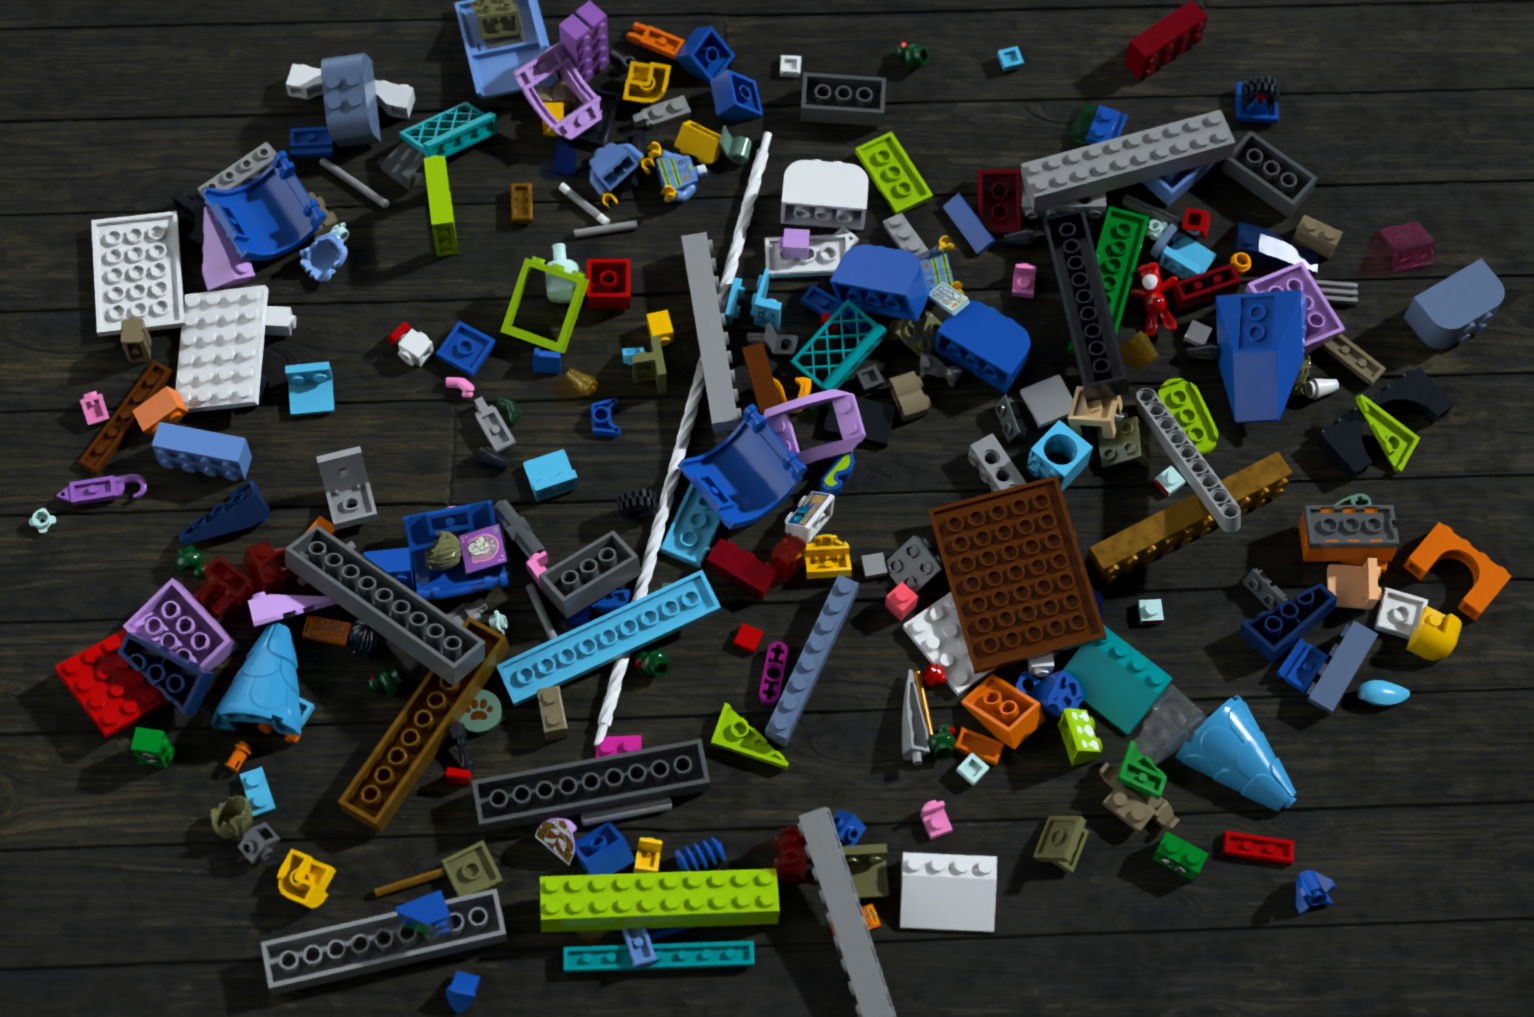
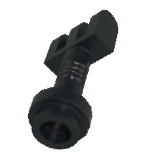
(459, 733)

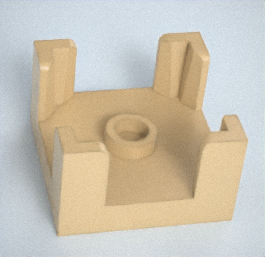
(1094, 413)

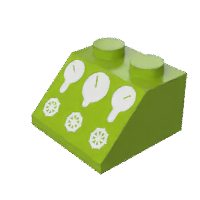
(1079, 736)

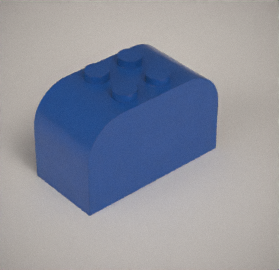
(882, 281)
(985, 344)

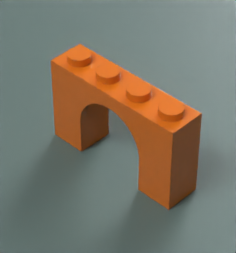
(1444, 544)

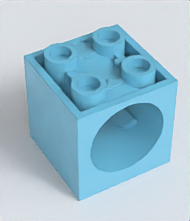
(1063, 441)

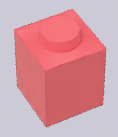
(901, 601)

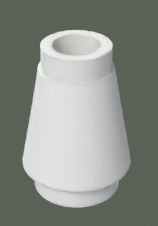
(1317, 388)

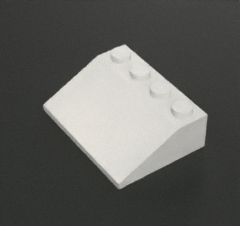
(948, 892)

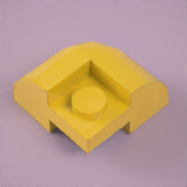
(646, 82)
(1434, 635)
(304, 879)

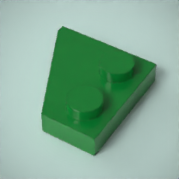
(1141, 772)

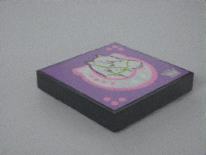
(484, 550)

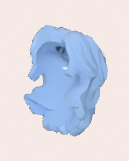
(324, 256)

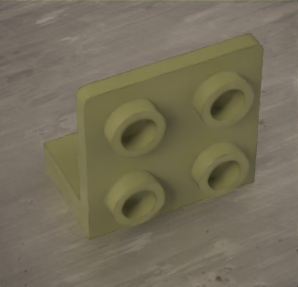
(496, 18)
(917, 335)
(1129, 444)
(868, 869)

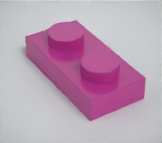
(618, 744)

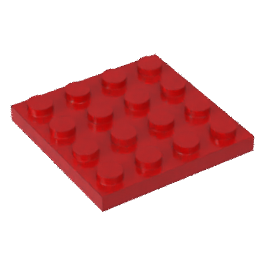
(109, 686)

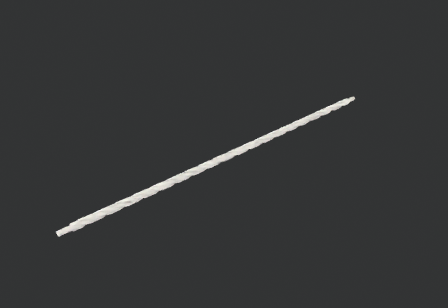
(683, 436)

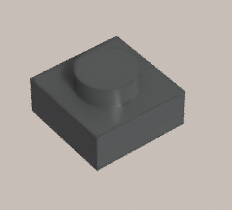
(869, 378)

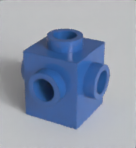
(848, 827)

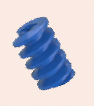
(700, 856)

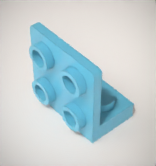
(1186, 258)
(765, 309)
(310, 388)
(550, 475)

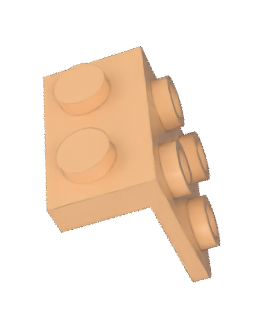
(1355, 585)

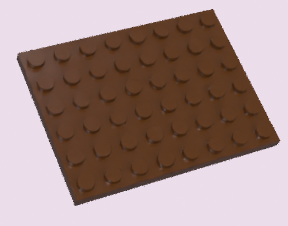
(1016, 574)

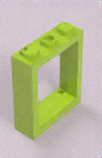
(440, 205)
(575, 305)

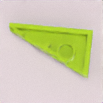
(1392, 436)
(738, 737)

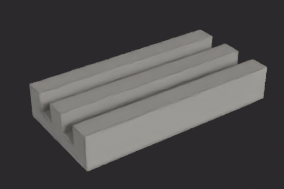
(1339, 288)

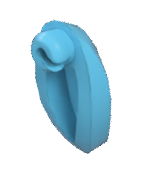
(1382, 693)

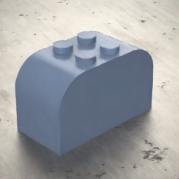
(350, 100)
(1456, 306)

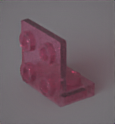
(1410, 245)

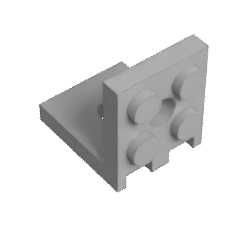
(347, 488)

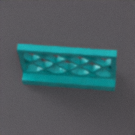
(451, 139)
(855, 356)

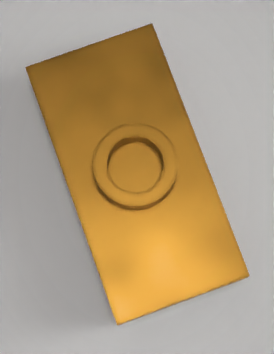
(521, 203)

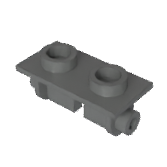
(1007, 410)
(1260, 586)

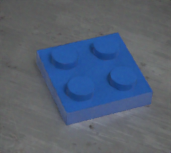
(466, 348)

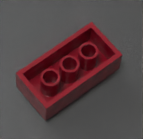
(1166, 40)

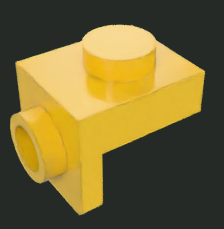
(647, 855)

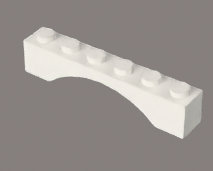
(392, 98)

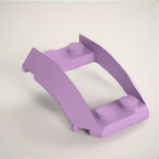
(544, 65)
(846, 414)

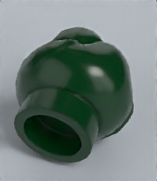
(913, 55)
(188, 558)
(653, 663)
(389, 679)
(942, 742)

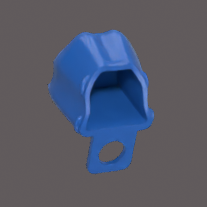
(1053, 692)

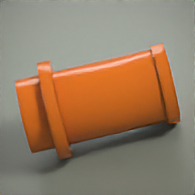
(239, 755)

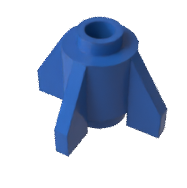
(1312, 889)

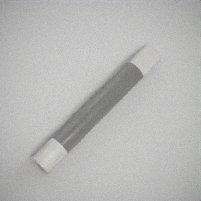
(584, 204)

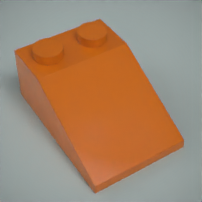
(1004, 710)

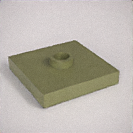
(472, 870)

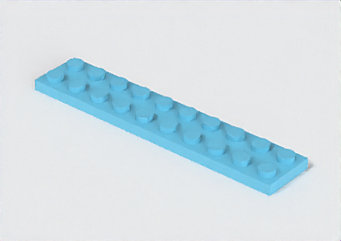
(609, 637)

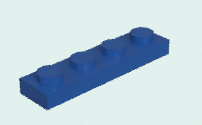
(821, 302)

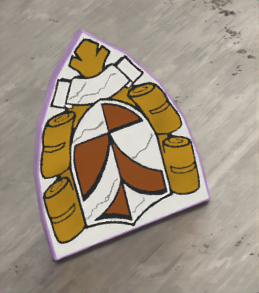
(558, 837)

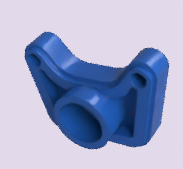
(601, 418)

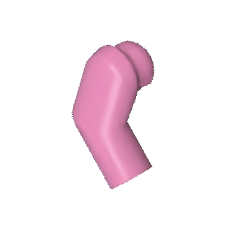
(461, 383)

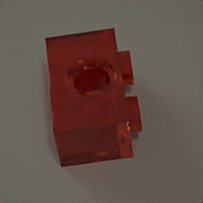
(788, 556)

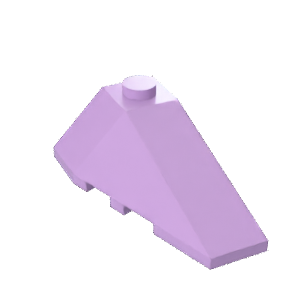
(276, 607)

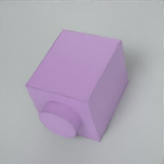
(795, 243)

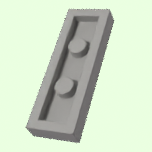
(905, 236)

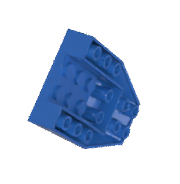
(1260, 351)

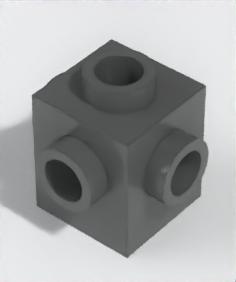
(258, 843)

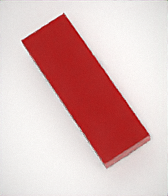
(1258, 848)

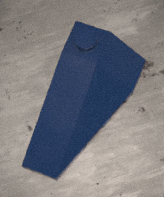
(1271, 249)
(242, 511)

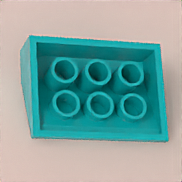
(1117, 680)

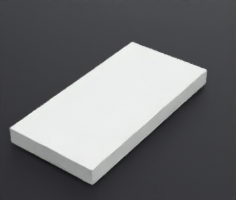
(824, 257)

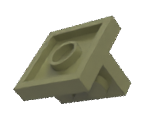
(651, 366)
(1062, 841)

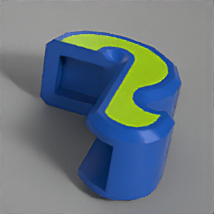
(839, 472)

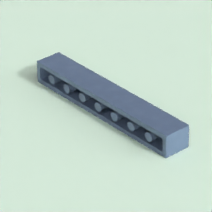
(811, 661)

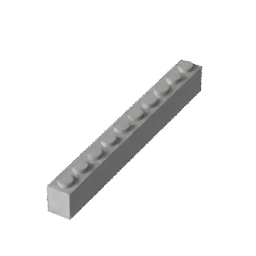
(710, 332)
(845, 914)

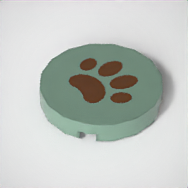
(482, 714)

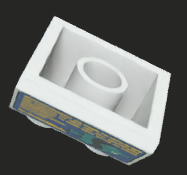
(810, 516)

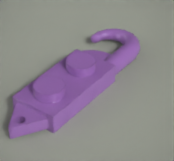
(100, 489)

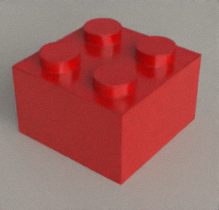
(608, 283)

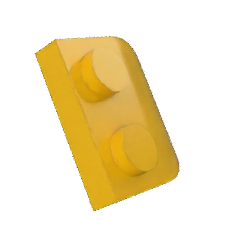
(827, 557)

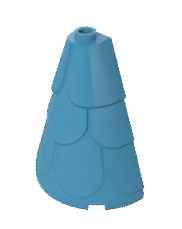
(265, 686)
(1239, 756)

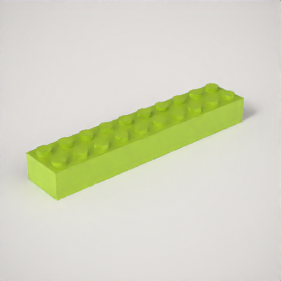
(659, 900)

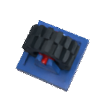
(1257, 100)

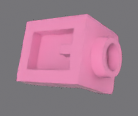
(1024, 280)
(94, 408)
(535, 565)
(935, 819)

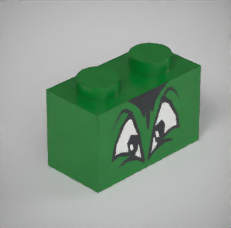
(152, 747)
(1180, 856)

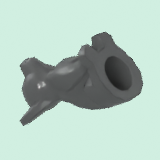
(934, 366)

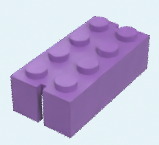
(585, 44)

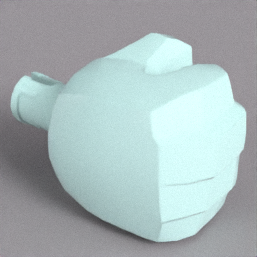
(557, 288)

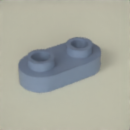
(1170, 235)

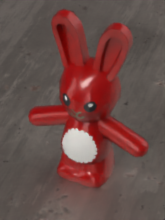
(1155, 302)

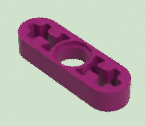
(778, 681)

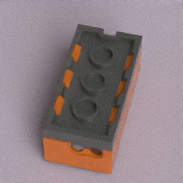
(1348, 532)

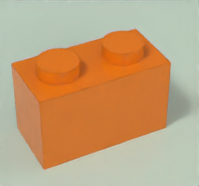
(162, 407)

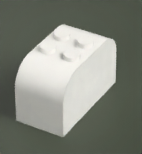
(824, 194)

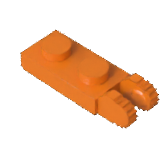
(655, 40)

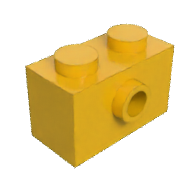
(699, 142)

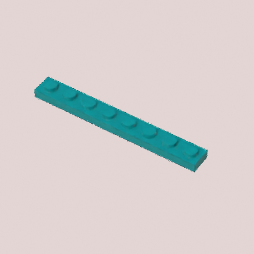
(668, 956)

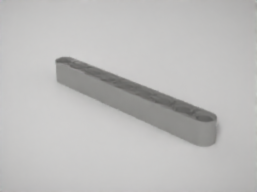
(1188, 460)

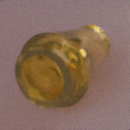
(1142, 345)
(582, 382)

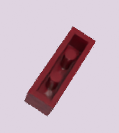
(1205, 287)
(742, 568)

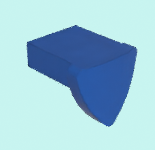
(546, 361)
(462, 991)

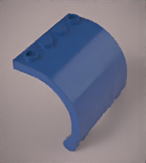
(267, 213)
(745, 472)
(421, 533)

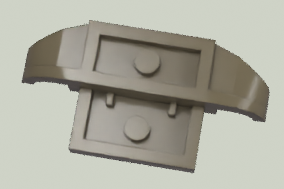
(1134, 806)

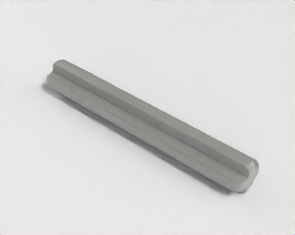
(626, 811)

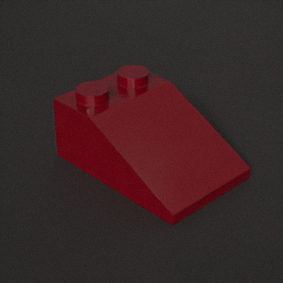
(999, 200)

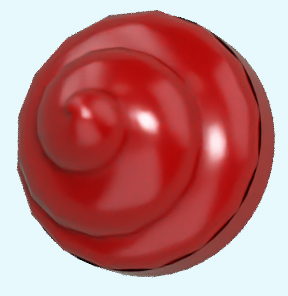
(934, 675)

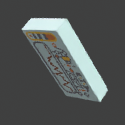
(948, 298)

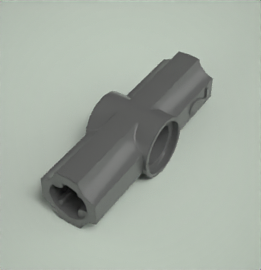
(517, 529)

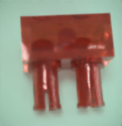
(264, 567)
(230, 581)
(792, 855)

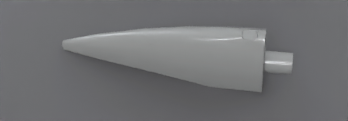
(914, 728)

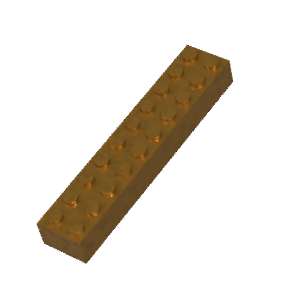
(1183, 521)
(417, 736)

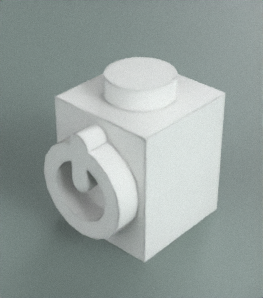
(415, 348)

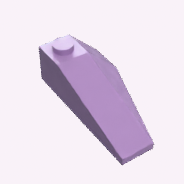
(221, 264)

